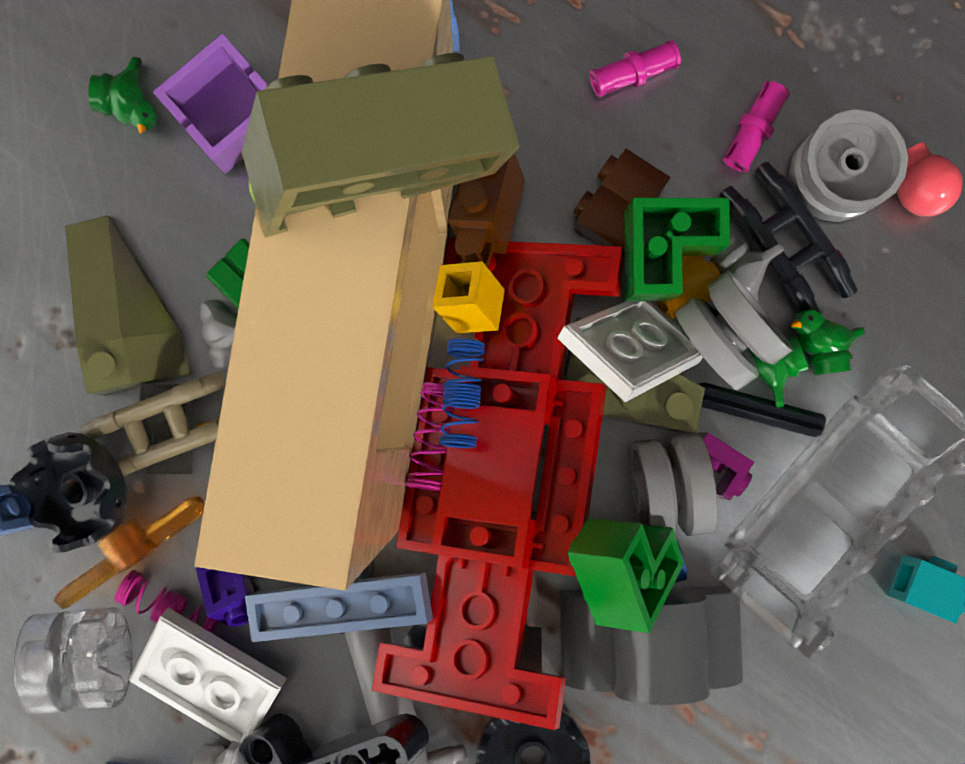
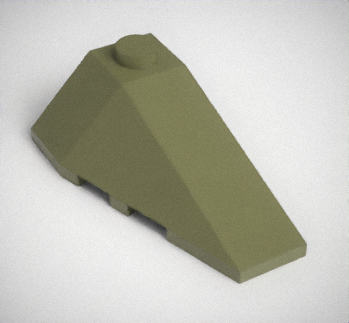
(118, 314)

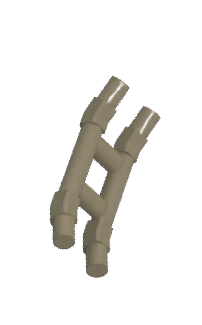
(170, 403)

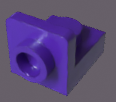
(225, 595)

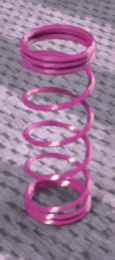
(434, 389)

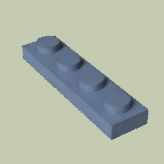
(322, 610)

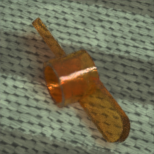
(128, 547)

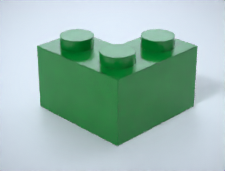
(664, 231)
(625, 571)

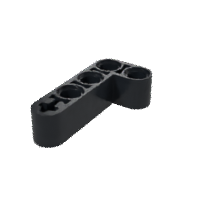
(387, 742)

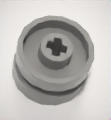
(849, 165)
(726, 336)
(674, 484)

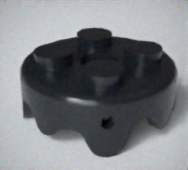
(54, 499)
(505, 740)

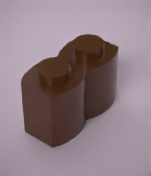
(623, 179)

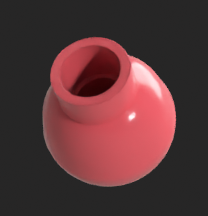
(930, 183)

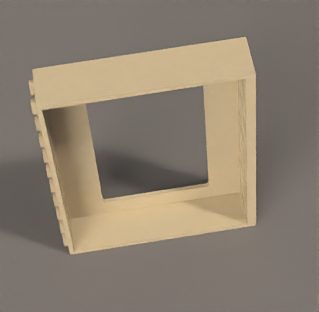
(330, 341)

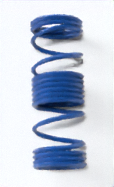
(461, 394)

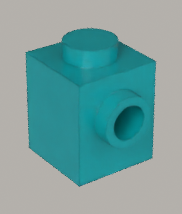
(930, 586)

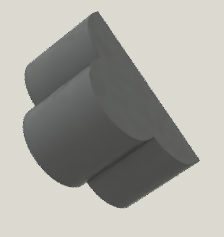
(677, 663)

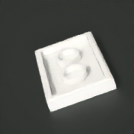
(631, 347)
(206, 677)

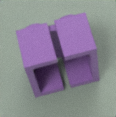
(214, 100)

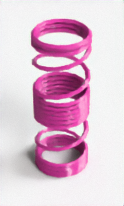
(172, 600)

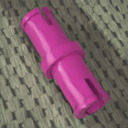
(635, 68)
(756, 126)

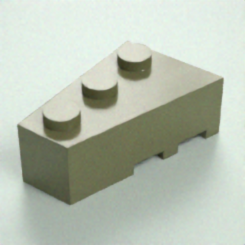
(375, 135)
(668, 406)

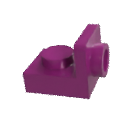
(733, 462)

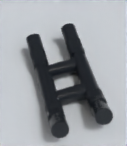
(793, 211)

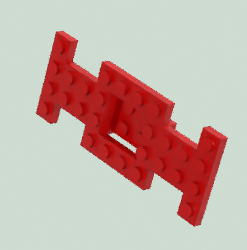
(486, 495)

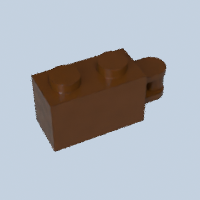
(486, 212)

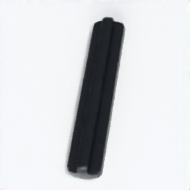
(762, 410)

